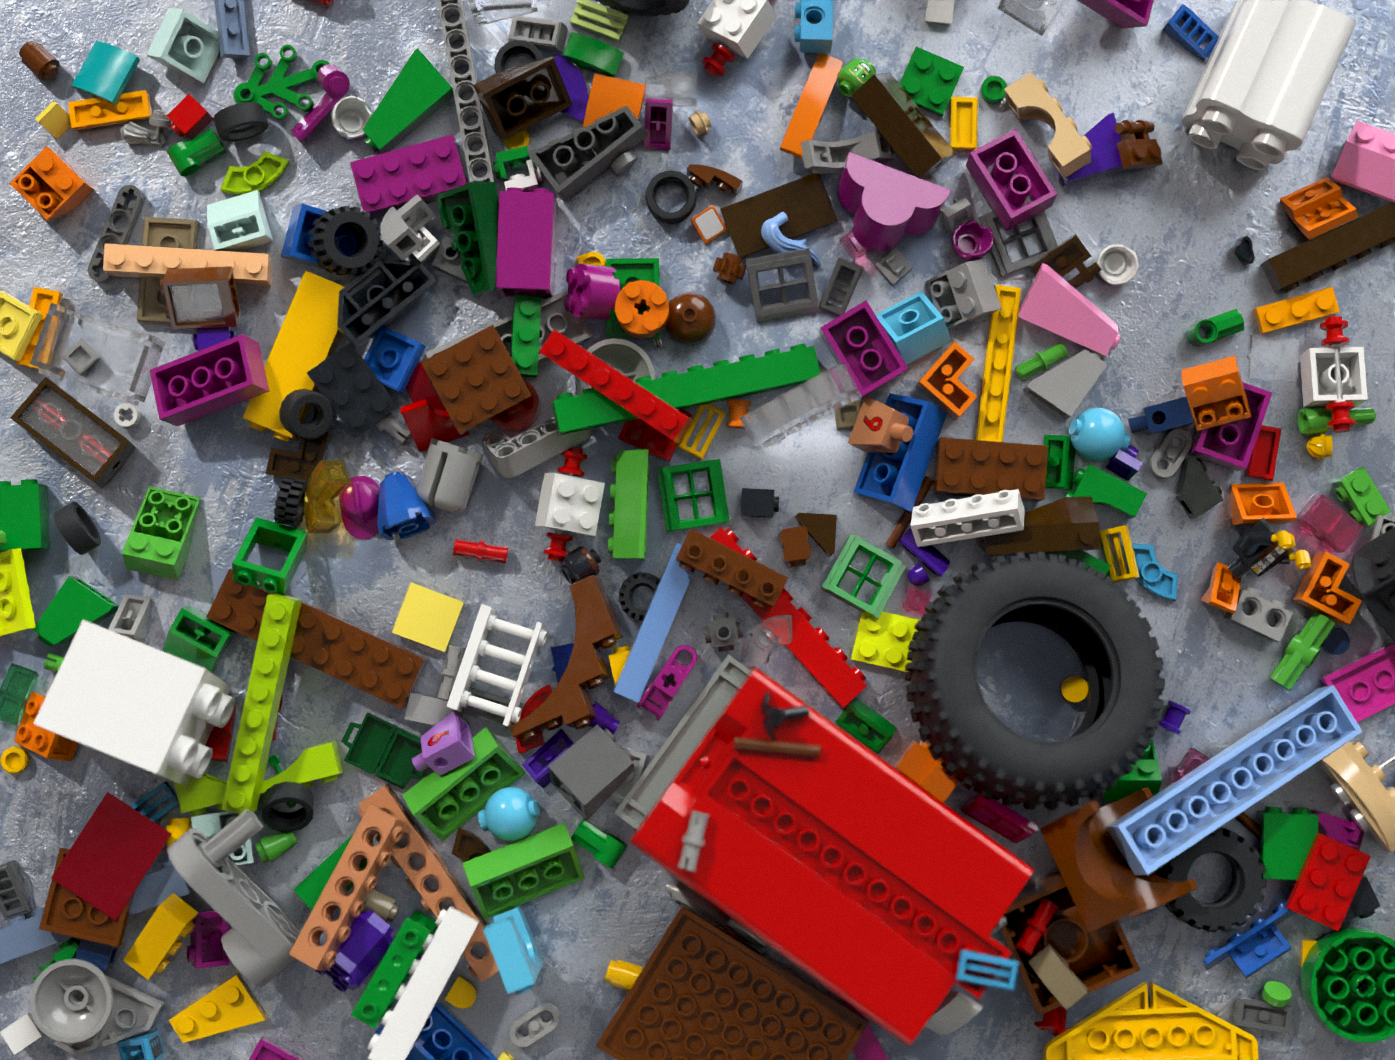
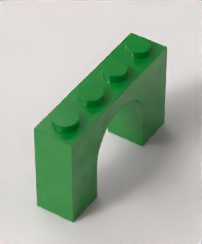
(1105, 491)

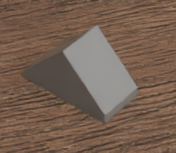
(132, 617)

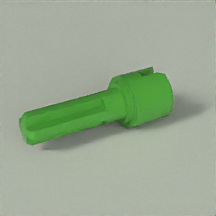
(1315, 419)

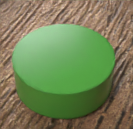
(1276, 994)

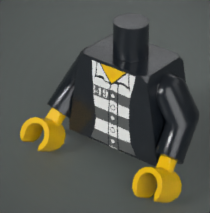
(1264, 548)

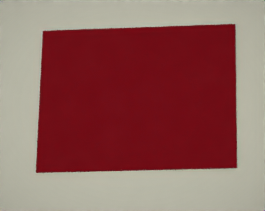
(111, 856)

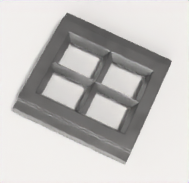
(999, 250)
(779, 261)

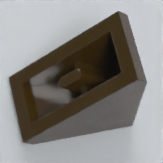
(821, 529)

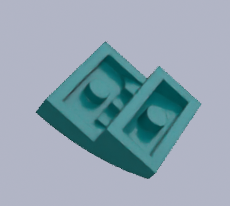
(106, 72)

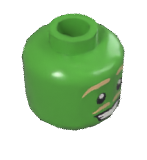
(854, 75)

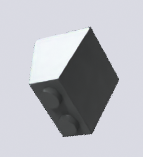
(591, 771)

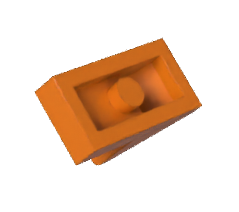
(1223, 589)

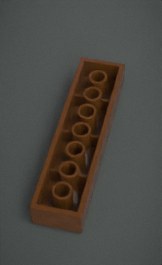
(327, 643)

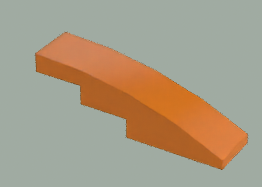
(811, 104)

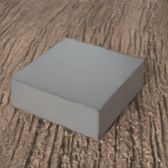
(81, 357)

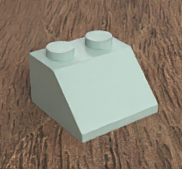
(185, 45)

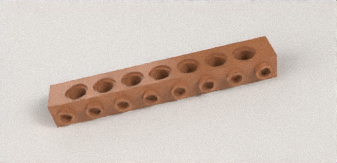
(433, 866)

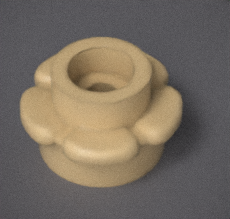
(700, 123)

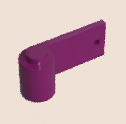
(335, 85)

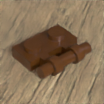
(1136, 147)

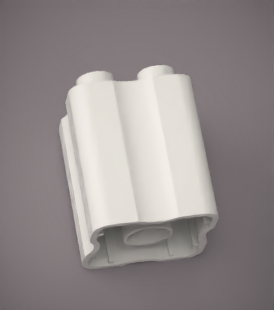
(1267, 78)

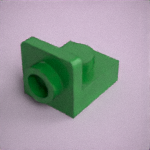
(512, 158)

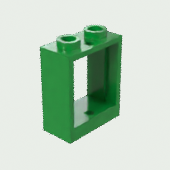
(274, 536)

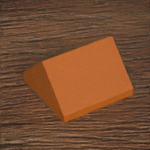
(1260, 500)

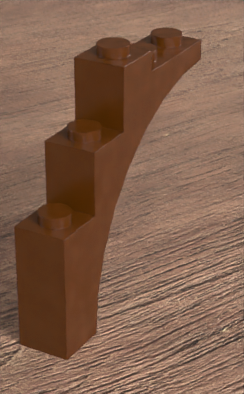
(586, 667)

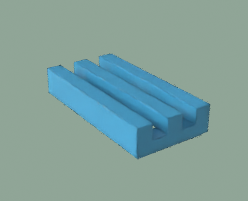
(169, 794)
(962, 965)

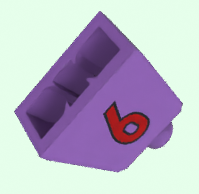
(445, 745)

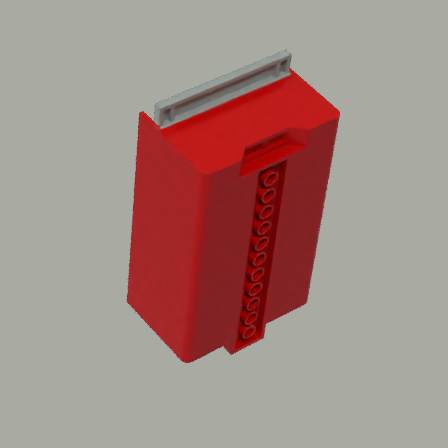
(825, 853)

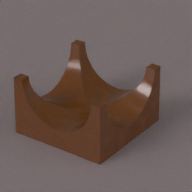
(1097, 871)

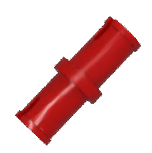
(480, 551)
(1036, 926)

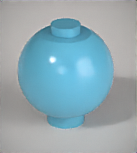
(1098, 434)
(510, 814)

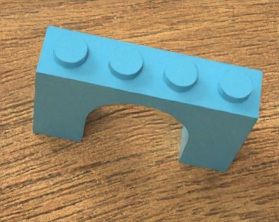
(514, 950)

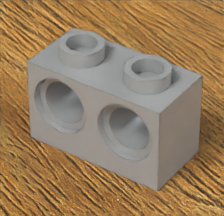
(1256, 620)

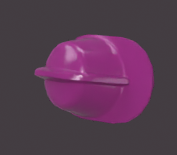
(360, 507)

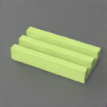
(578, 11)

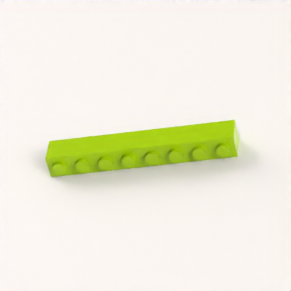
(261, 703)

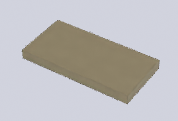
(169, 234)

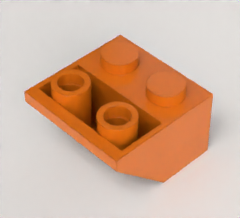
(51, 185)
(1215, 393)

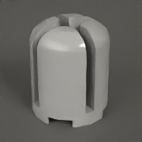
(448, 476)

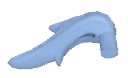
(778, 242)

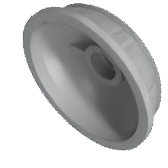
(623, 357)
(57, 1007)

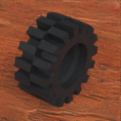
(290, 501)
(627, 589)

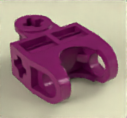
(660, 690)

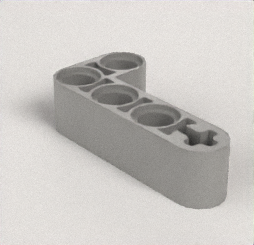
(529, 448)

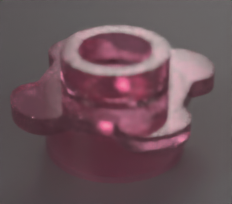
(912, 593)

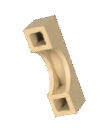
(1030, 100)

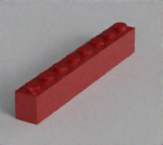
(808, 644)

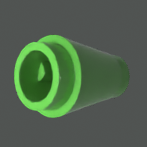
(275, 845)

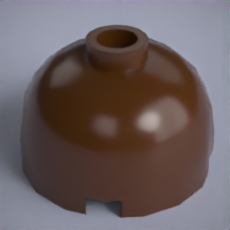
(690, 319)

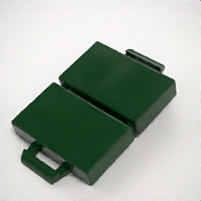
(375, 746)

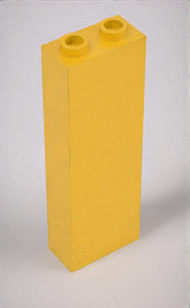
(302, 343)

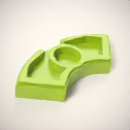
(254, 177)

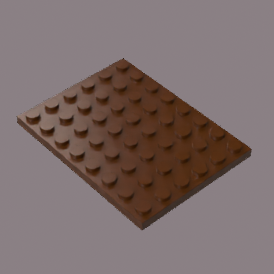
(725, 1001)

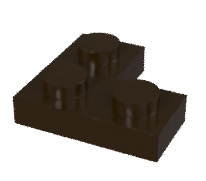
(298, 464)

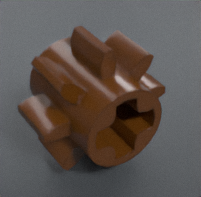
(729, 268)

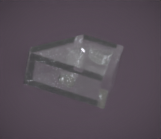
(674, 86)

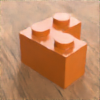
(942, 381)
(1321, 592)
(925, 771)

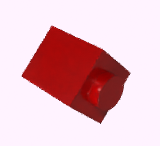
(189, 118)

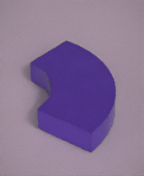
(576, 89)

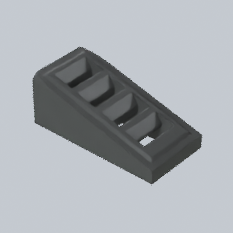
(841, 262)
(18, 887)

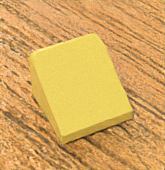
(54, 119)

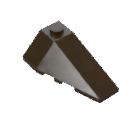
(1055, 527)

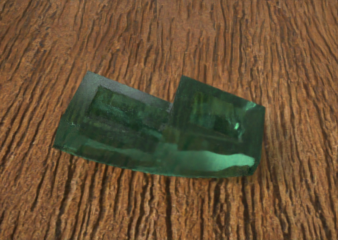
(14, 692)

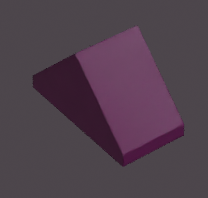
(658, 123)

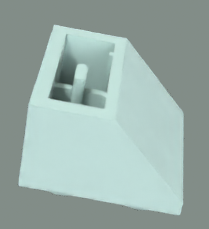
(238, 223)
(214, 822)

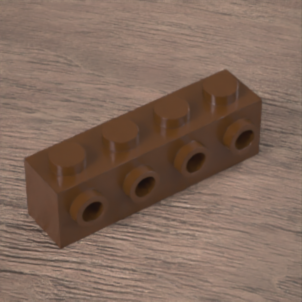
(730, 568)

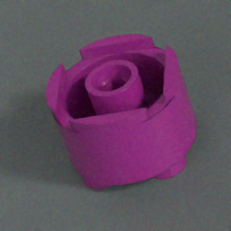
(591, 291)

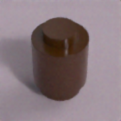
(39, 60)

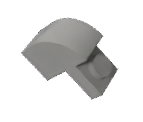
(400, 226)

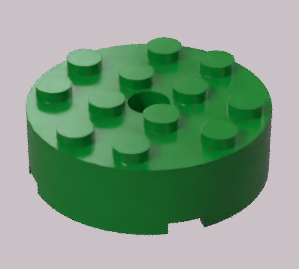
(1331, 978)

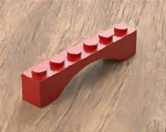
(616, 386)

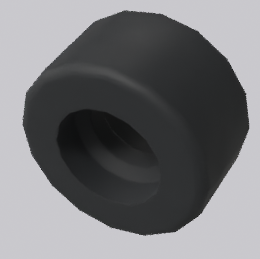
(290, 411)

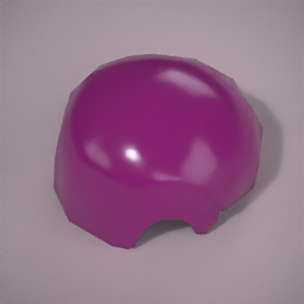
(972, 241)

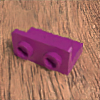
(205, 941)

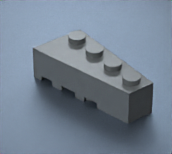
(588, 151)

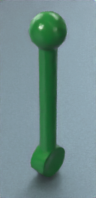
(274, 760)

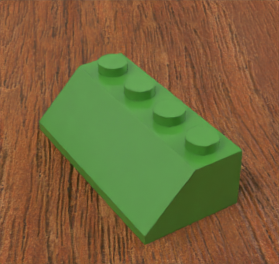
(630, 504)
(456, 796)
(523, 870)

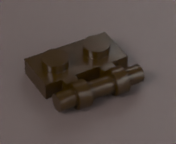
(1067, 257)

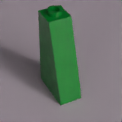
(407, 104)

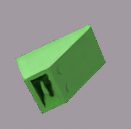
(162, 533)

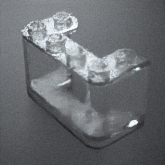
(123, 353)

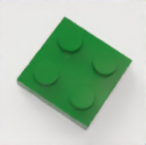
(930, 80)

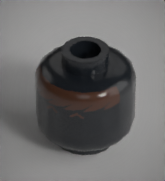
(580, 564)

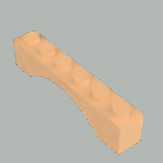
(154, 261)

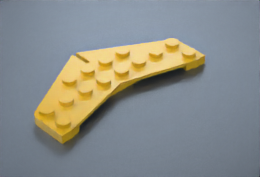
(1159, 1032)

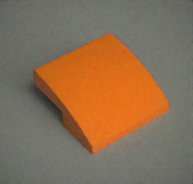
(612, 94)
(1318, 208)

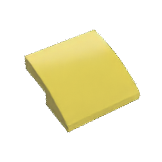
(427, 617)

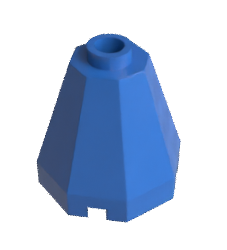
(401, 508)

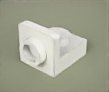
(526, 183)

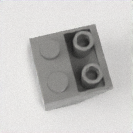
(964, 293)

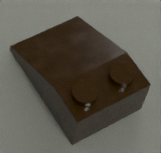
(522, 96)

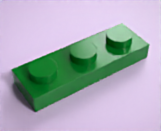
(526, 334)

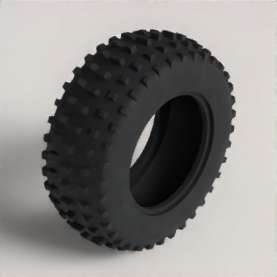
(1101, 630)

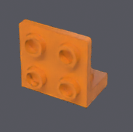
(40, 739)

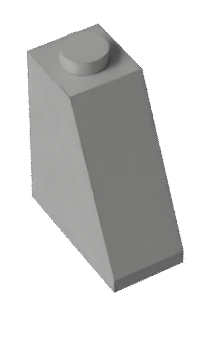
(1068, 383)

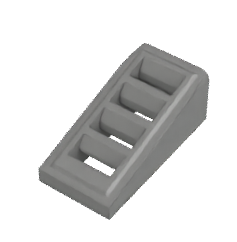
(554, 37)

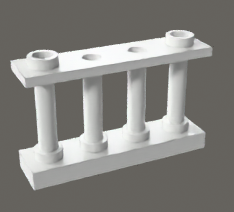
(477, 647)

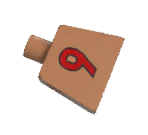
(879, 428)

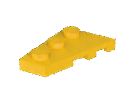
(219, 1011)

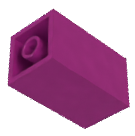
(526, 243)

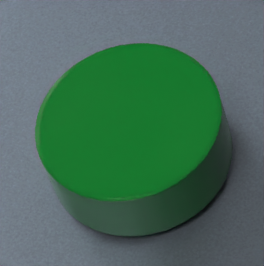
(993, 89)

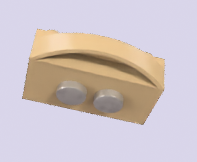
(1362, 789)

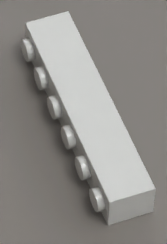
(424, 987)

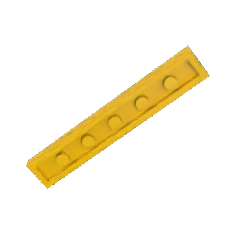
(998, 365)

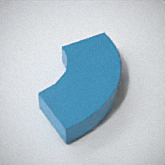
(1152, 575)

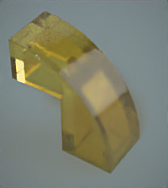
(323, 487)

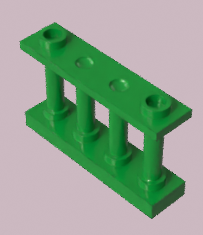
(394, 968)

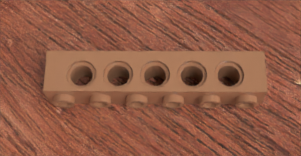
(321, 920)

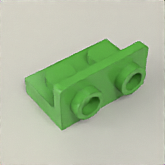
(1361, 497)

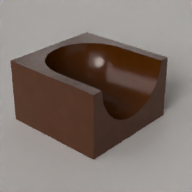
(1093, 957)

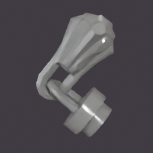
(135, 134)

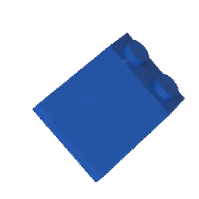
(297, 237)

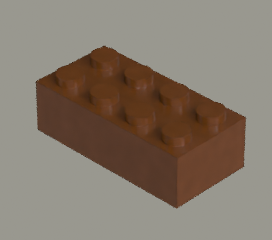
(989, 467)

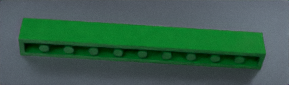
(692, 388)

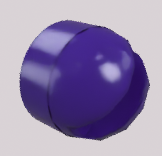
(917, 575)

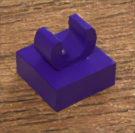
(1124, 463)

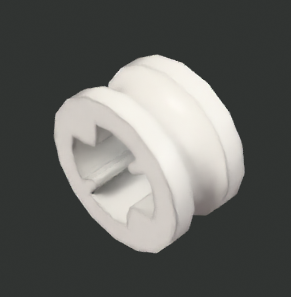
(126, 423)

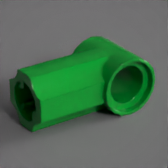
(189, 155)
(1216, 328)
(604, 846)

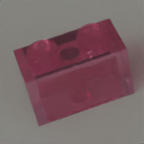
(1328, 524)

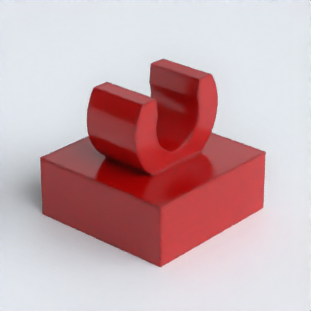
(1053, 1021)

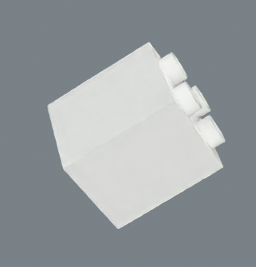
(136, 704)

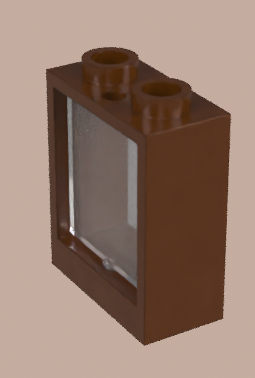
(201, 297)

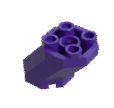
(360, 952)

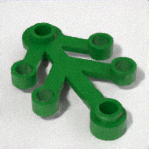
(278, 83)

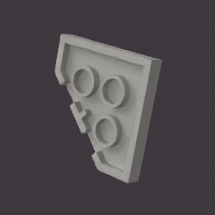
(131, 1014)

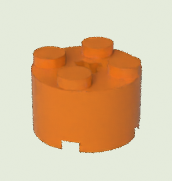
(638, 294)

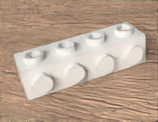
(968, 518)

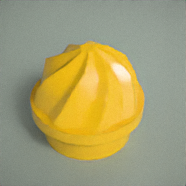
(1320, 446)

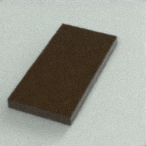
(802, 201)

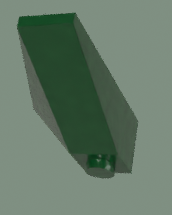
(472, 219)

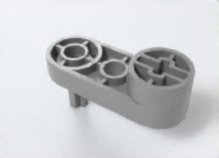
(260, 929)

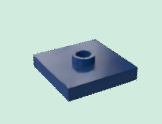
(393, 358)

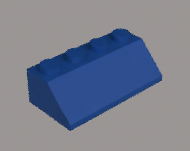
(899, 475)
(445, 1039)

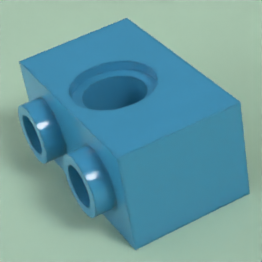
(814, 37)

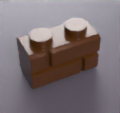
(795, 546)

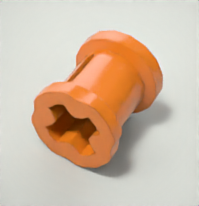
(737, 409)

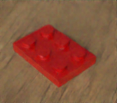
(1328, 881)

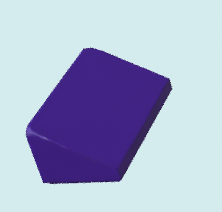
(927, 555)
(538, 763)

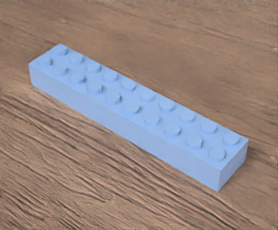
(1233, 780)

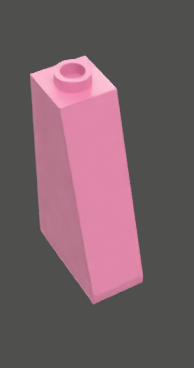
(1066, 312)

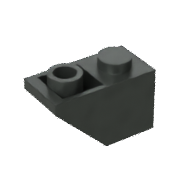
(1195, 489)

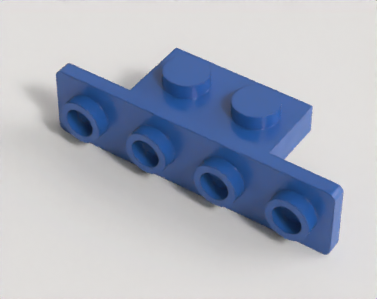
(1256, 946)

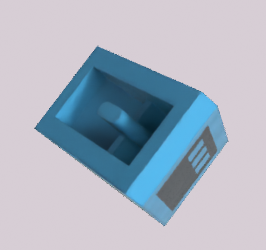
(141, 1047)

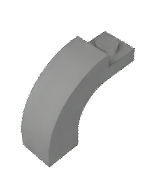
(832, 156)

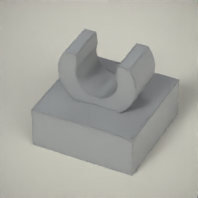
(957, 213)
(893, 266)

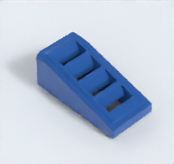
(1198, 25)

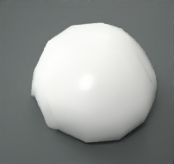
(350, 117)
(1118, 264)

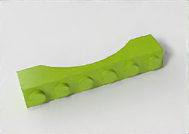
(314, 763)

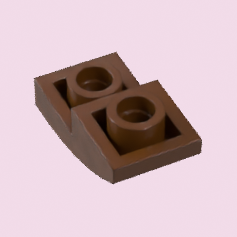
(706, 175)

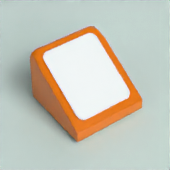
(708, 224)

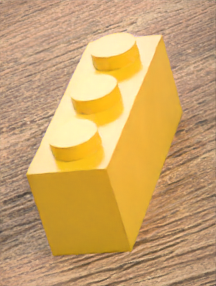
(161, 937)

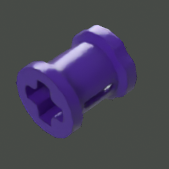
(1174, 717)

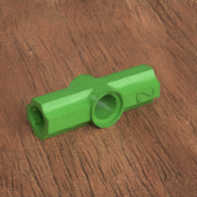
(1302, 650)

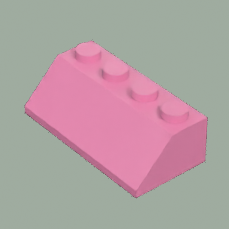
(1368, 161)

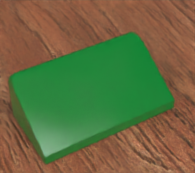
(1059, 462)
(866, 725)

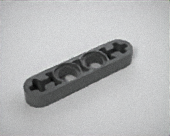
(110, 231)

